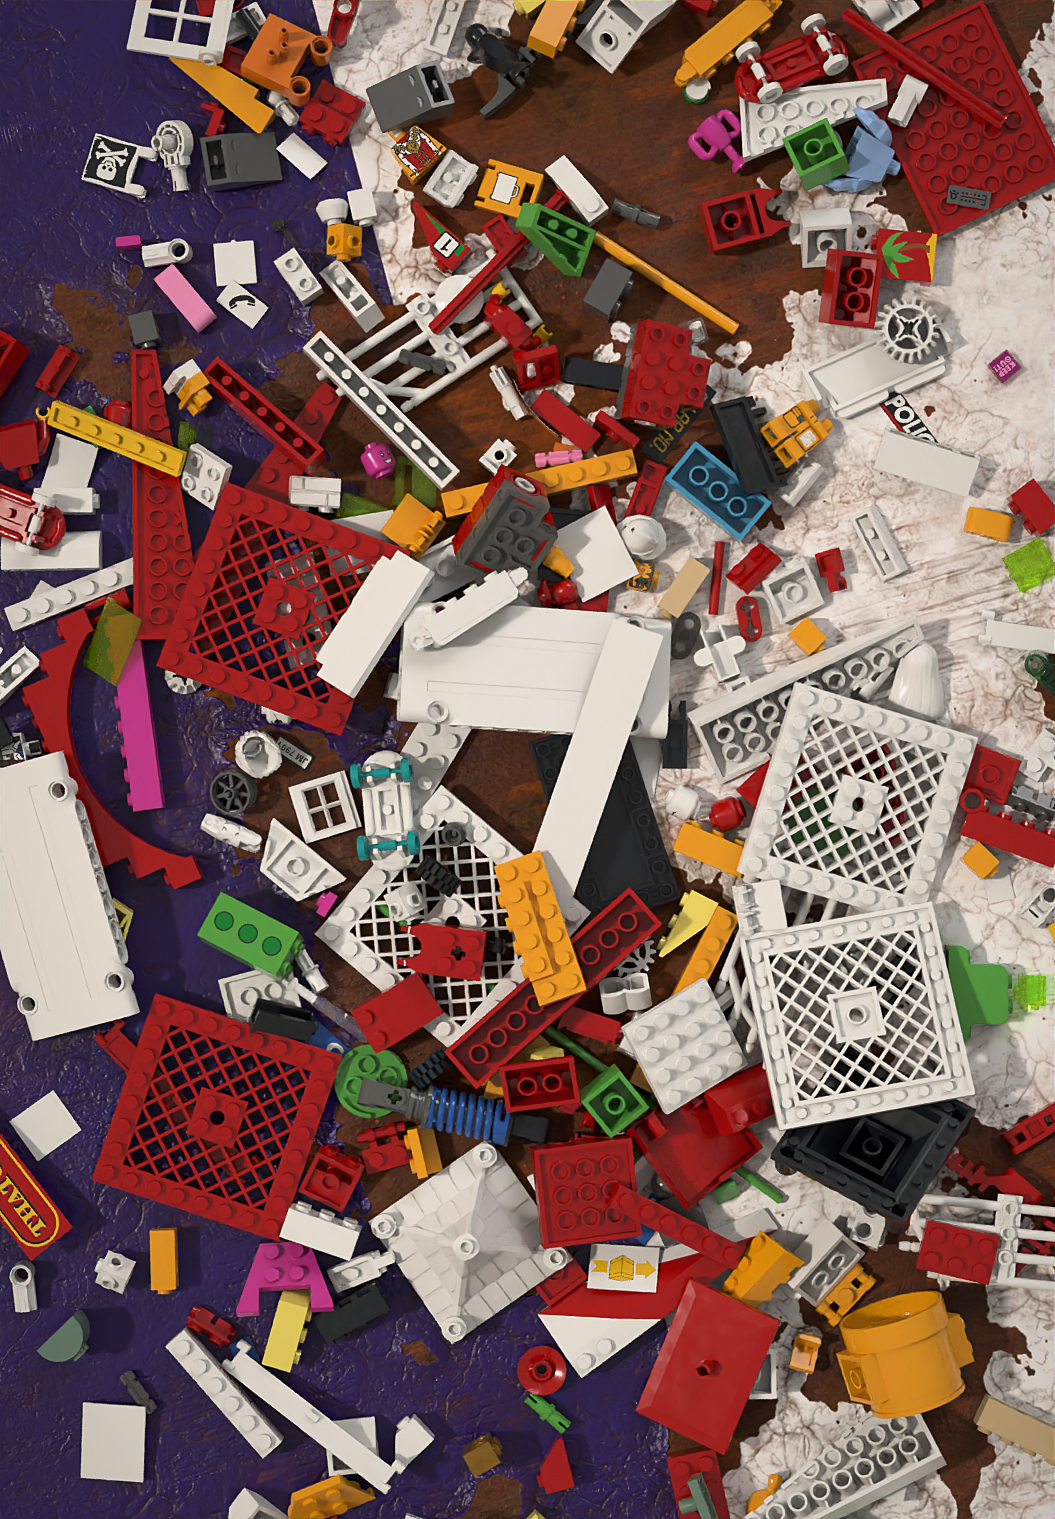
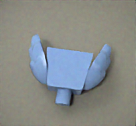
(867, 155)

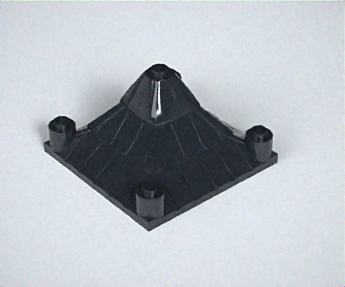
(880, 1157)

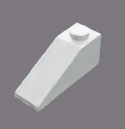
(578, 190)
(352, 295)
(16, 672)

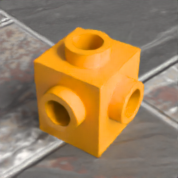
(344, 241)

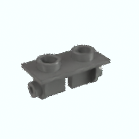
(1021, 800)

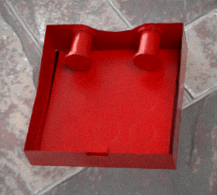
(689, 1149)
(575, 1186)

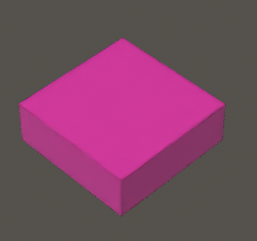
(129, 243)

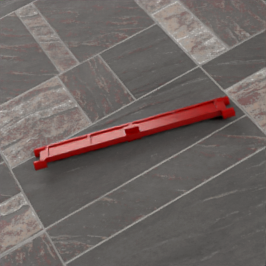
(123, 1051)

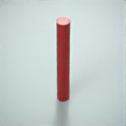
(716, 578)

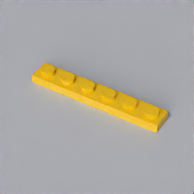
(116, 438)

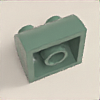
(68, 1340)

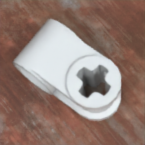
(1038, 906)

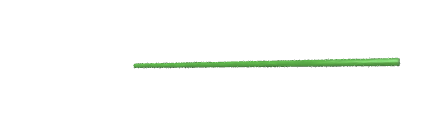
(600, 1067)

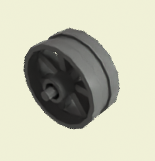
(233, 791)

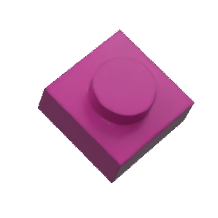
(325, 903)

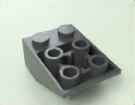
(411, 97)
(240, 160)

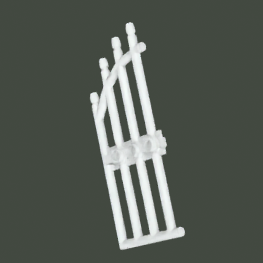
(446, 345)
(729, 973)
(1007, 1226)

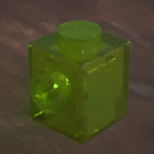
(1030, 991)

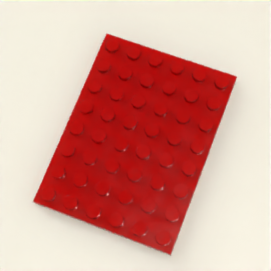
(951, 142)

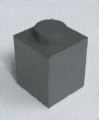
(144, 329)

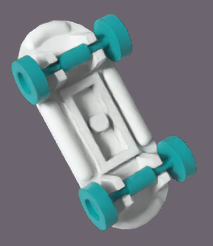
(387, 810)

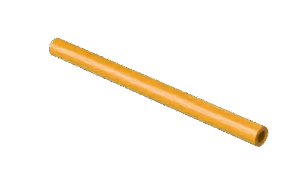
(665, 282)

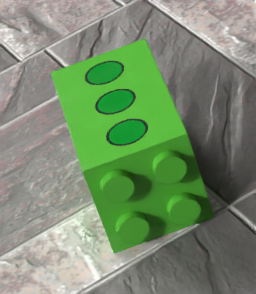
(251, 937)

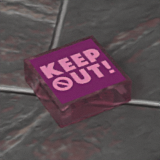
(1004, 366)

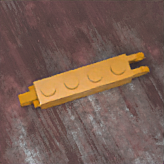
(724, 39)

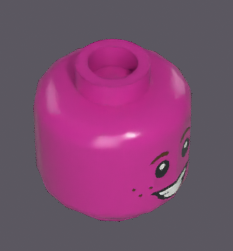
(378, 460)

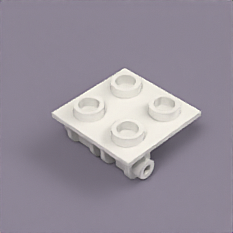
(759, 907)

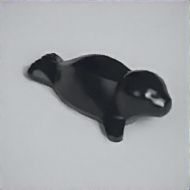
(493, 51)

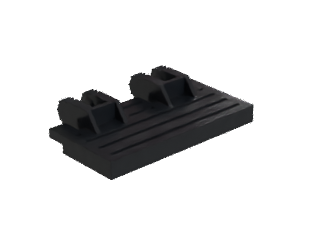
(747, 446)

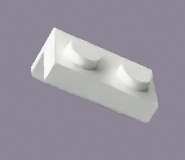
(451, 179)

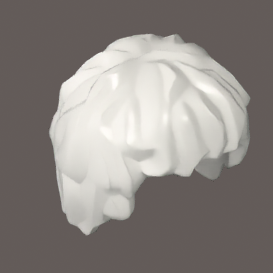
(258, 754)

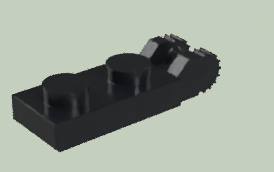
(675, 744)

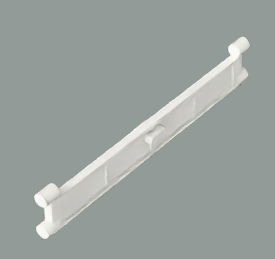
(1016, 635)
(311, 1420)

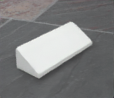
(878, 543)

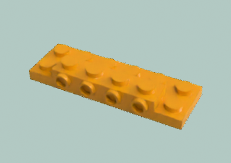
(539, 929)

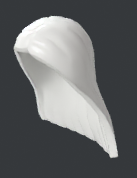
(917, 685)

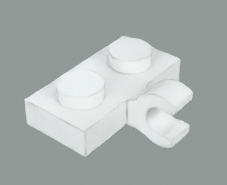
(1039, 756)

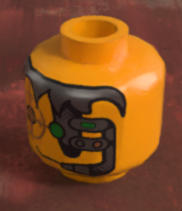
(645, 579)

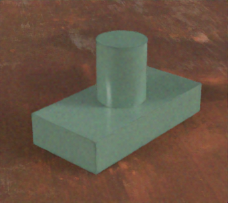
(699, 1500)

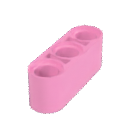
(185, 298)

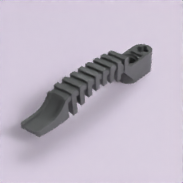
(506, 89)

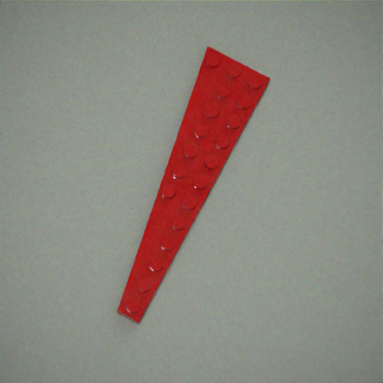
(273, 482)

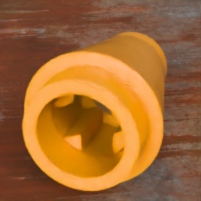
(558, 562)

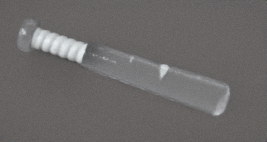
(327, 1008)

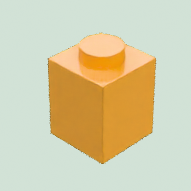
(807, 637)
(980, 861)

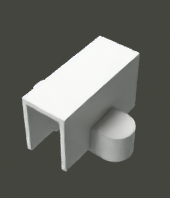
(719, 652)

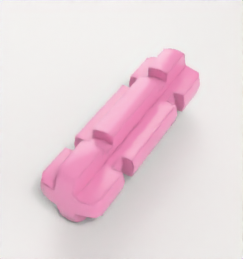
(558, 458)

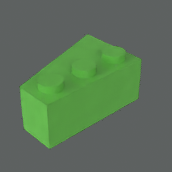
(557, 237)

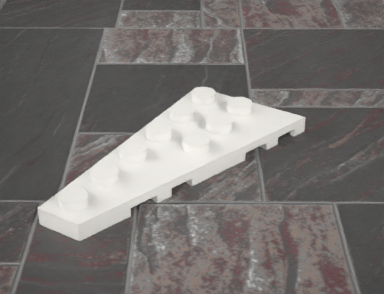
(767, 124)

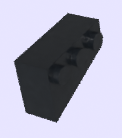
(353, 1311)

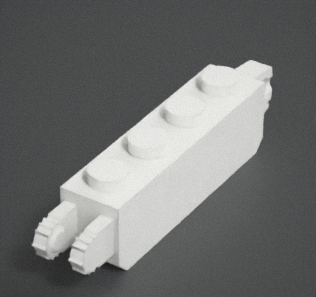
(469, 610)

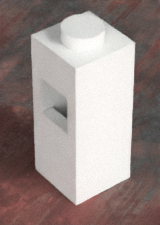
(73, 500)

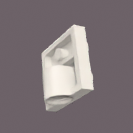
(886, 13)
(205, 476)

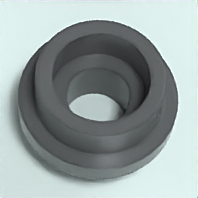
(451, 840)

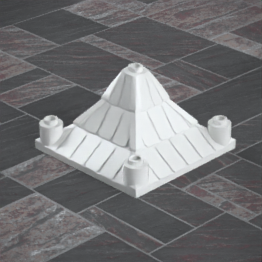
(468, 1240)

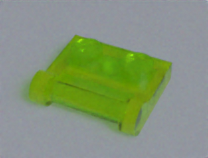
(422, 487)

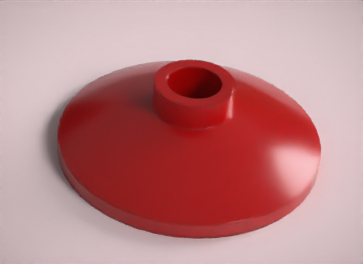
(545, 1382)

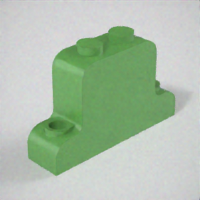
(978, 990)

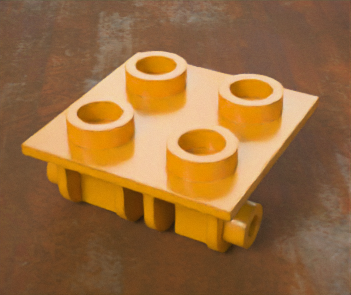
(413, 526)

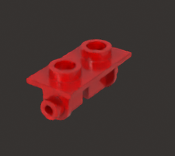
(57, 371)
(201, 1324)

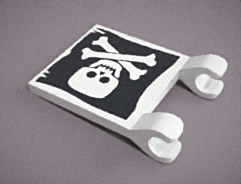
(114, 163)

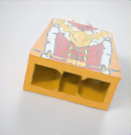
(416, 152)

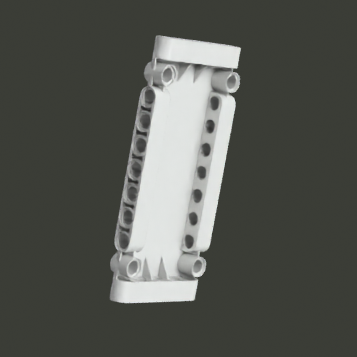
(521, 671)
(56, 905)

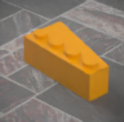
(761, 1270)

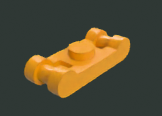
(845, 1294)

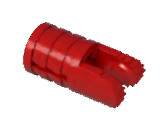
(122, 599)

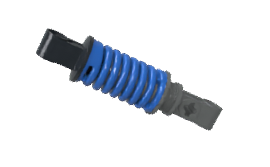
(448, 1110)

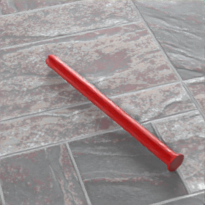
(924, 68)
(486, 275)

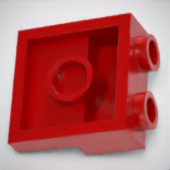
(331, 113)
(332, 1177)

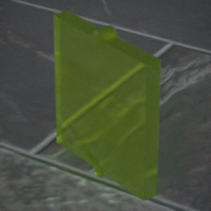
(1030, 565)

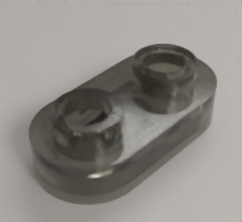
(683, 635)

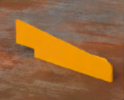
(231, 92)

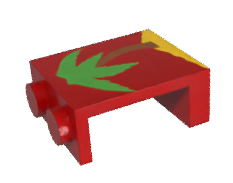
(906, 255)

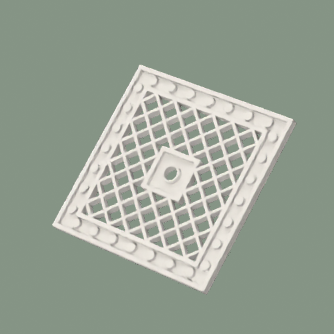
(783, 768)
(370, 964)
(942, 1010)

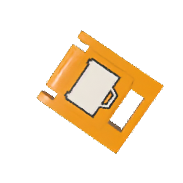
(504, 188)

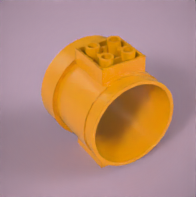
(904, 1354)

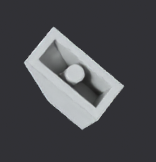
(411, 1439)

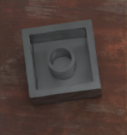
(607, 291)

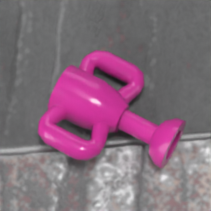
(717, 137)

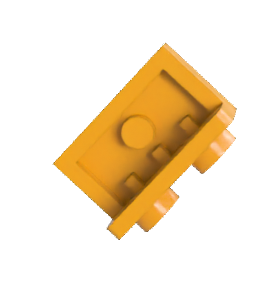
(424, 1150)

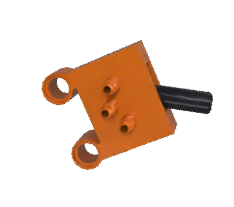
(279, 53)

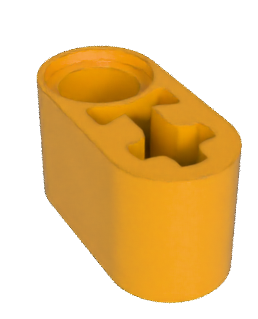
(988, 524)

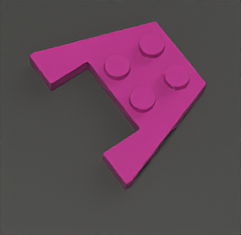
(284, 1268)

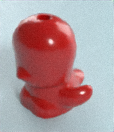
(559, 594)

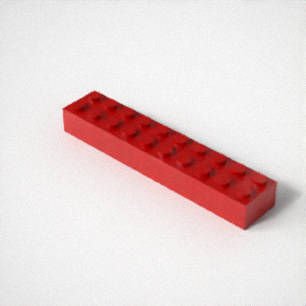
(520, 1019)

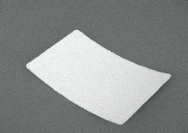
(69, 463)

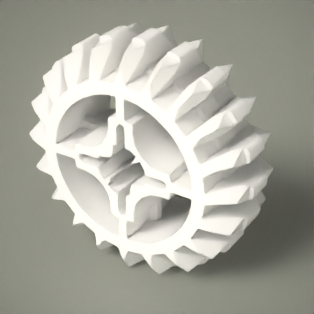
(922, 315)

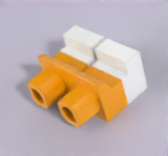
(190, 387)

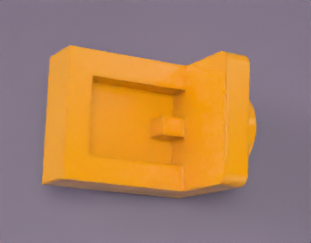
(804, 1352)

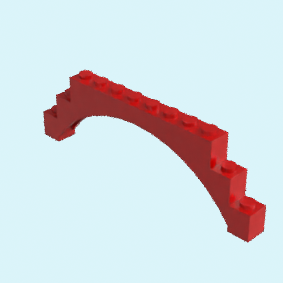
(51, 709)

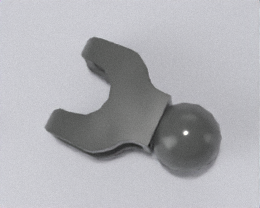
(669, 1201)

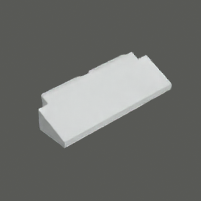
(867, 376)
(372, 621)

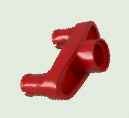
(341, 23)

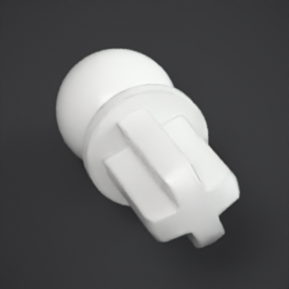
(282, 108)

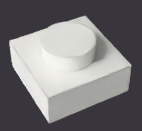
(736, 682)

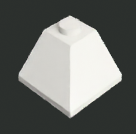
(253, 1506)

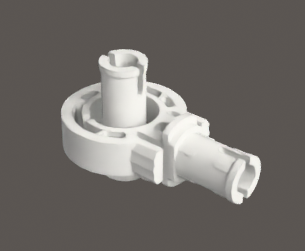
(175, 150)

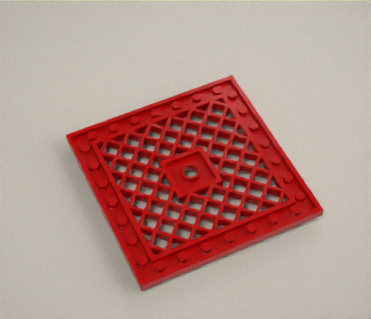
(175, 653)
(200, 1201)

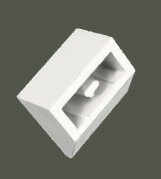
(363, 1431)

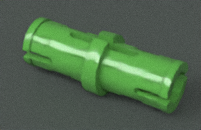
(547, 1412)

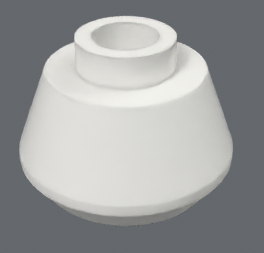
(332, 211)

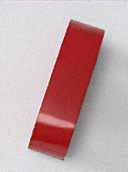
(754, 617)

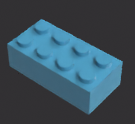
(716, 492)

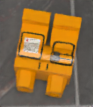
(803, 426)

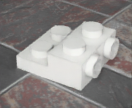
(791, 589)

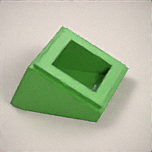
(725, 1191)

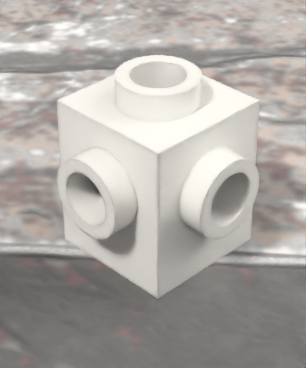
(405, 902)
(114, 1271)

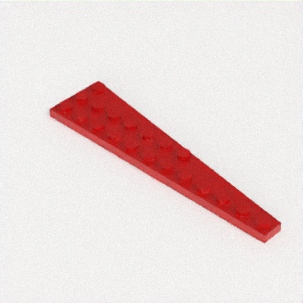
(159, 520)

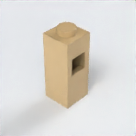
(682, 589)

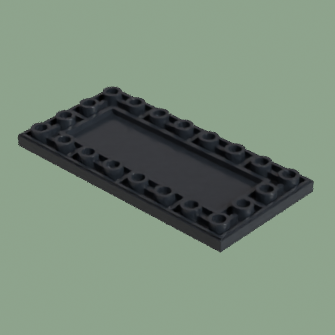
(627, 839)

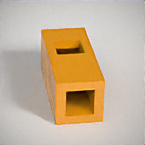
(164, 1259)

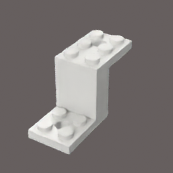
(625, 24)

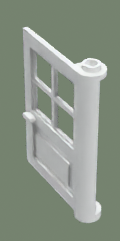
(209, 55)

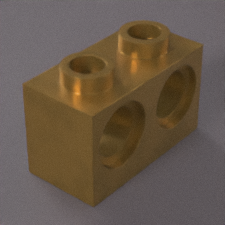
(482, 1454)

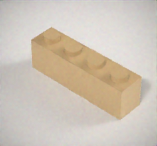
(1016, 1427)

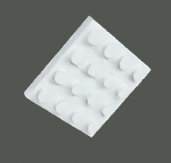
(684, 1045)

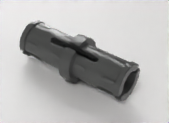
(635, 213)

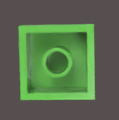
(816, 154)
(612, 1101)

